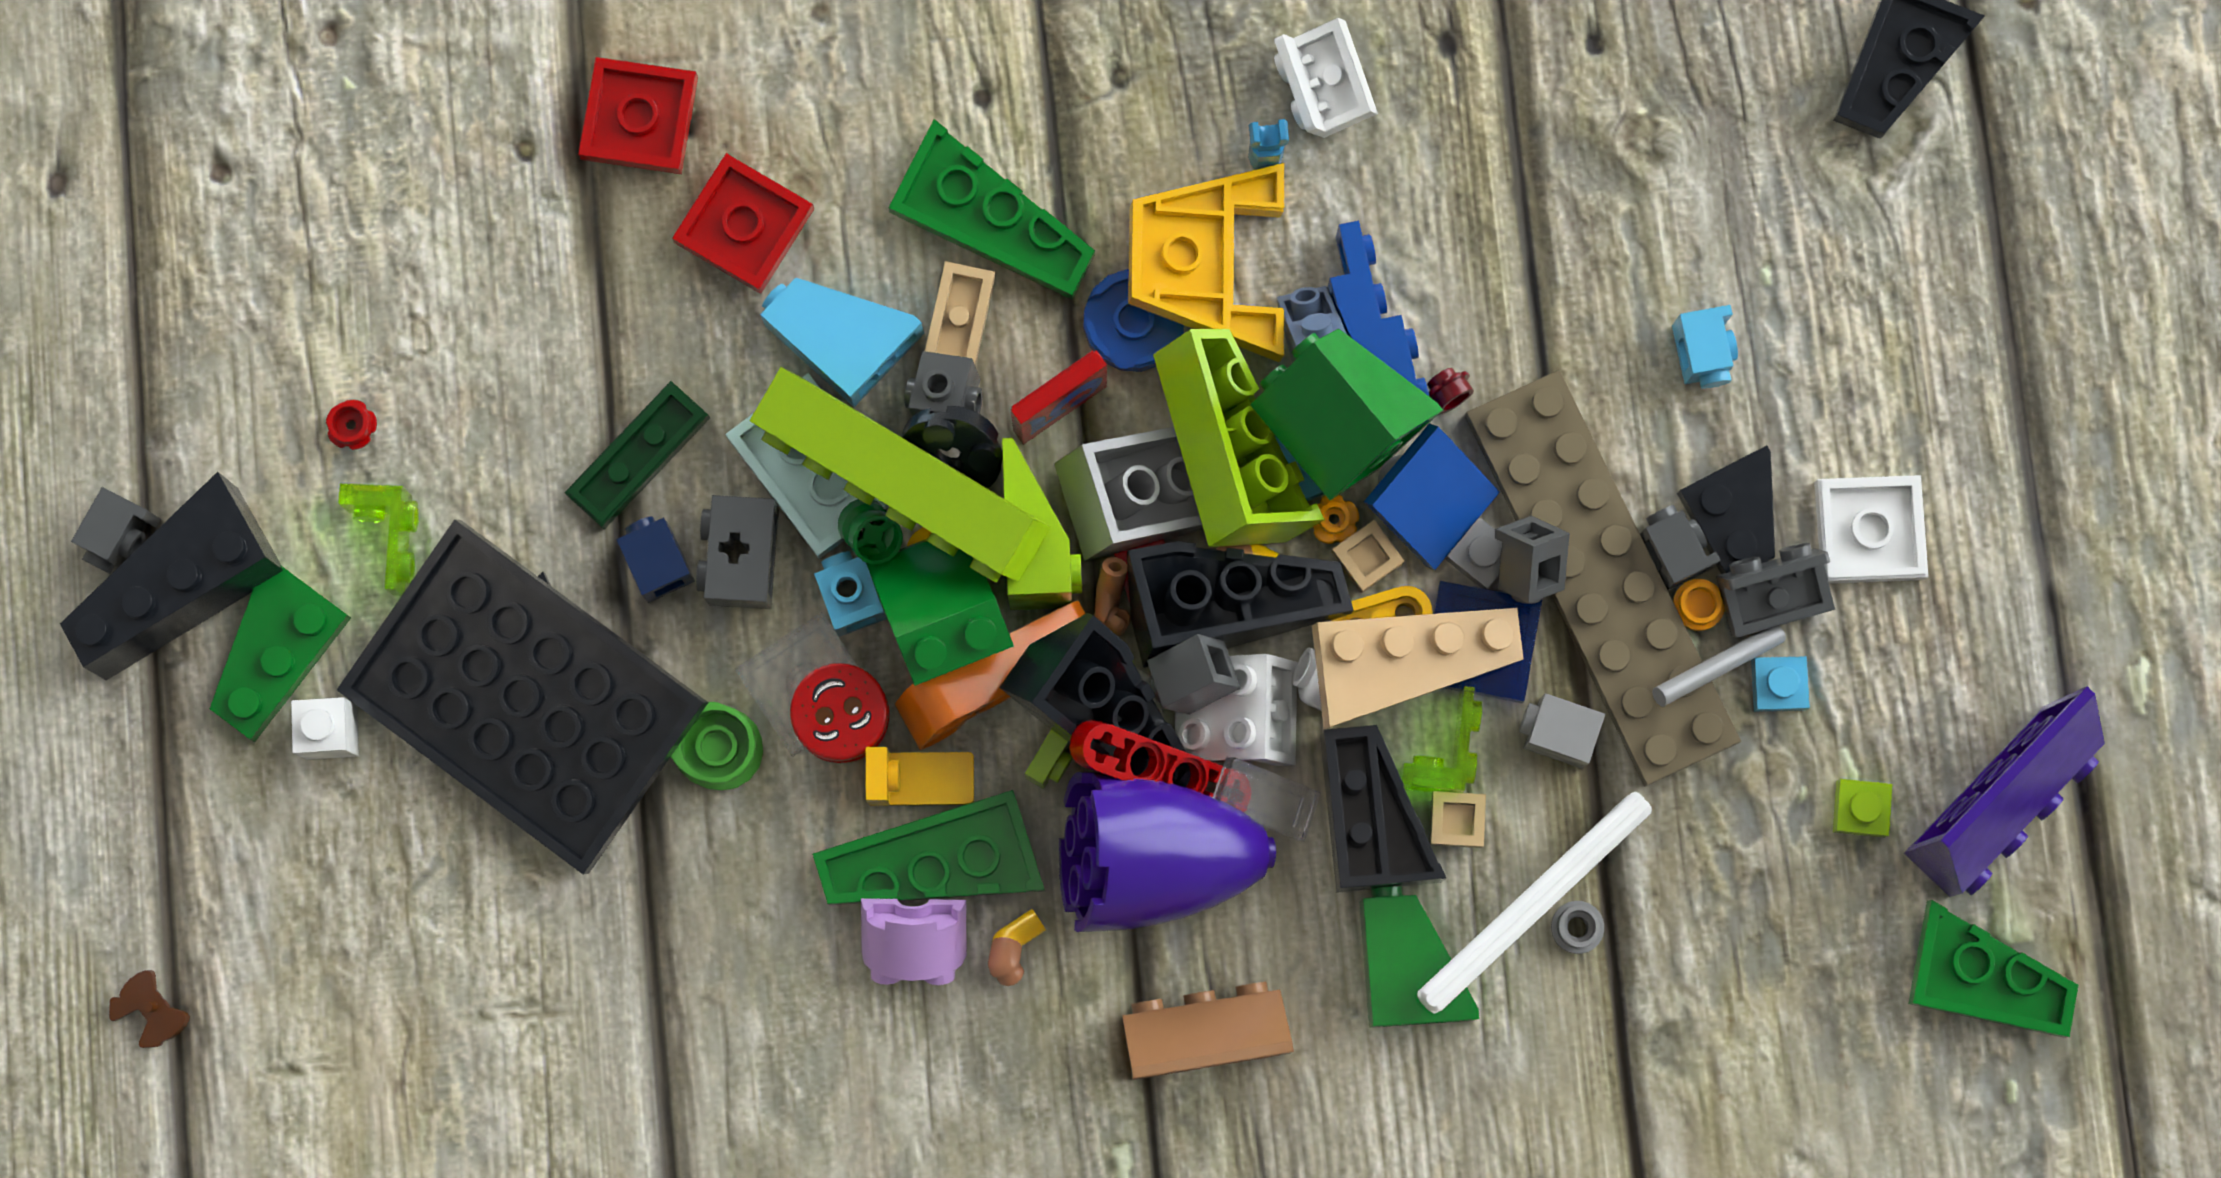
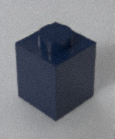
(654, 558)

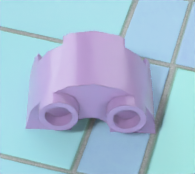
(913, 941)

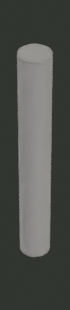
(1718, 665)

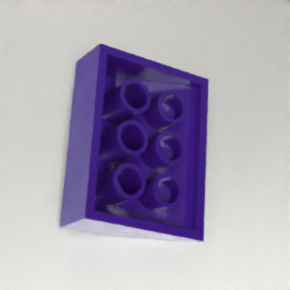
(2010, 794)

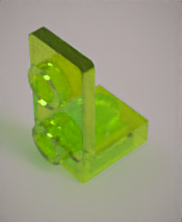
(371, 504)
(1429, 773)

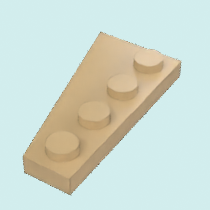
(1400, 658)

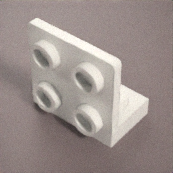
(1251, 722)

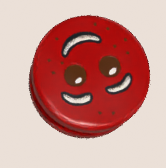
(839, 713)

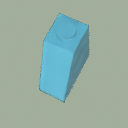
(840, 335)

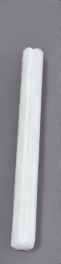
(1534, 903)

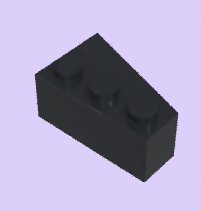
(1370, 815)

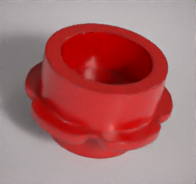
(351, 411)

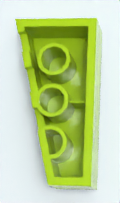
(1230, 454)

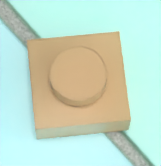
(1367, 556)
(1457, 819)

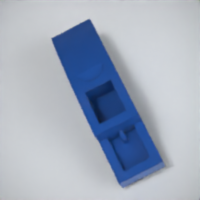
(1362, 302)

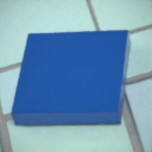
(1431, 496)

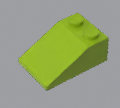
(1052, 571)

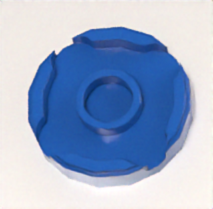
(1123, 332)

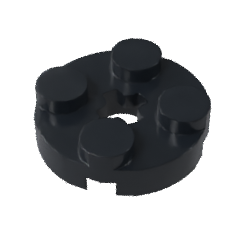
(962, 429)

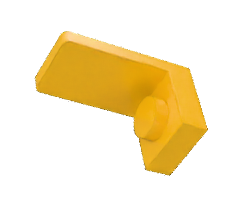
(918, 778)

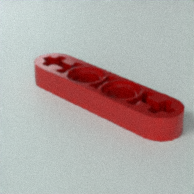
(1162, 758)

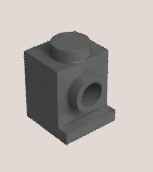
(112, 530)
(1677, 546)
(1532, 559)

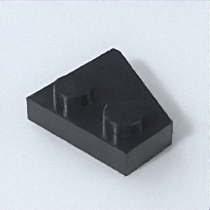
(1735, 509)

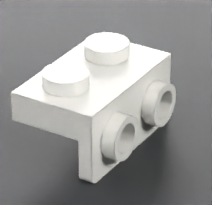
(1324, 79)

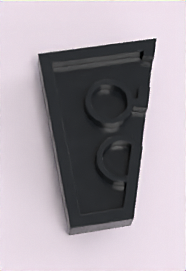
(1899, 58)

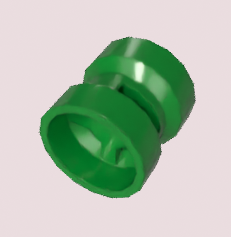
(878, 539)

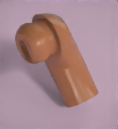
(1108, 596)

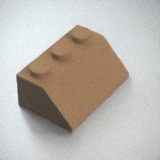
(1206, 1031)

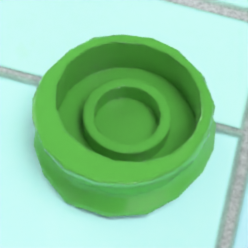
(720, 749)

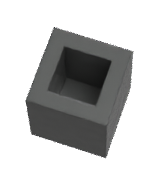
(1193, 674)

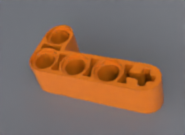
(946, 702)

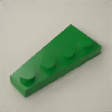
(974, 207)
(945, 855)

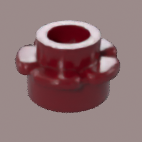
(1450, 389)

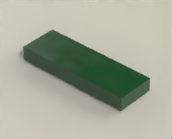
(637, 455)

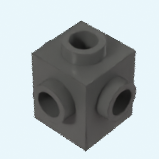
(943, 382)

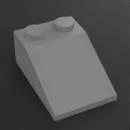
(1128, 492)

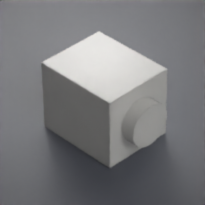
(1561, 730)

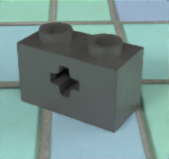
(751, 580)

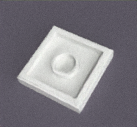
(1872, 528)

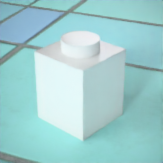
(324, 728)

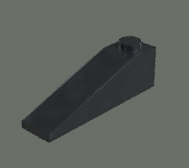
(1227, 595)
(1086, 676)

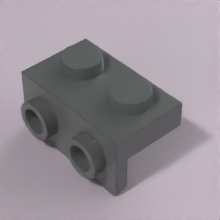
(1776, 590)

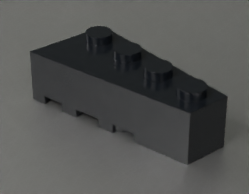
(174, 581)

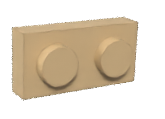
(960, 311)

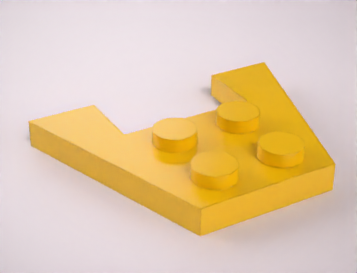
(1186, 256)

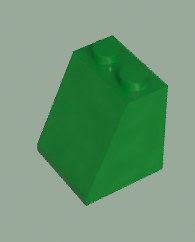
(1341, 410)
(939, 610)

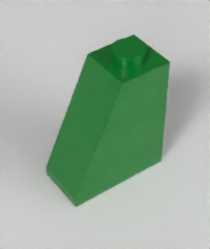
(1400, 958)

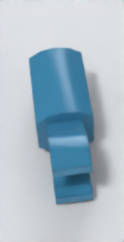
(1267, 143)

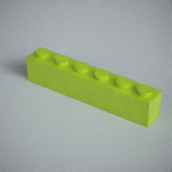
(899, 475)

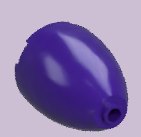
(1152, 852)

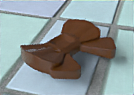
(142, 995)

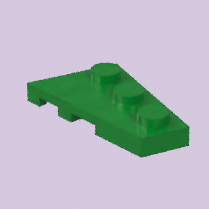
(274, 650)
(1981, 978)

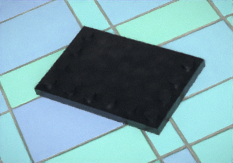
(522, 696)

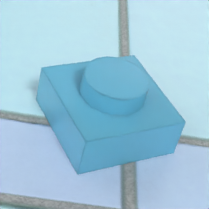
(1780, 684)

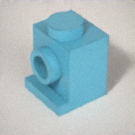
(1705, 346)
(851, 612)

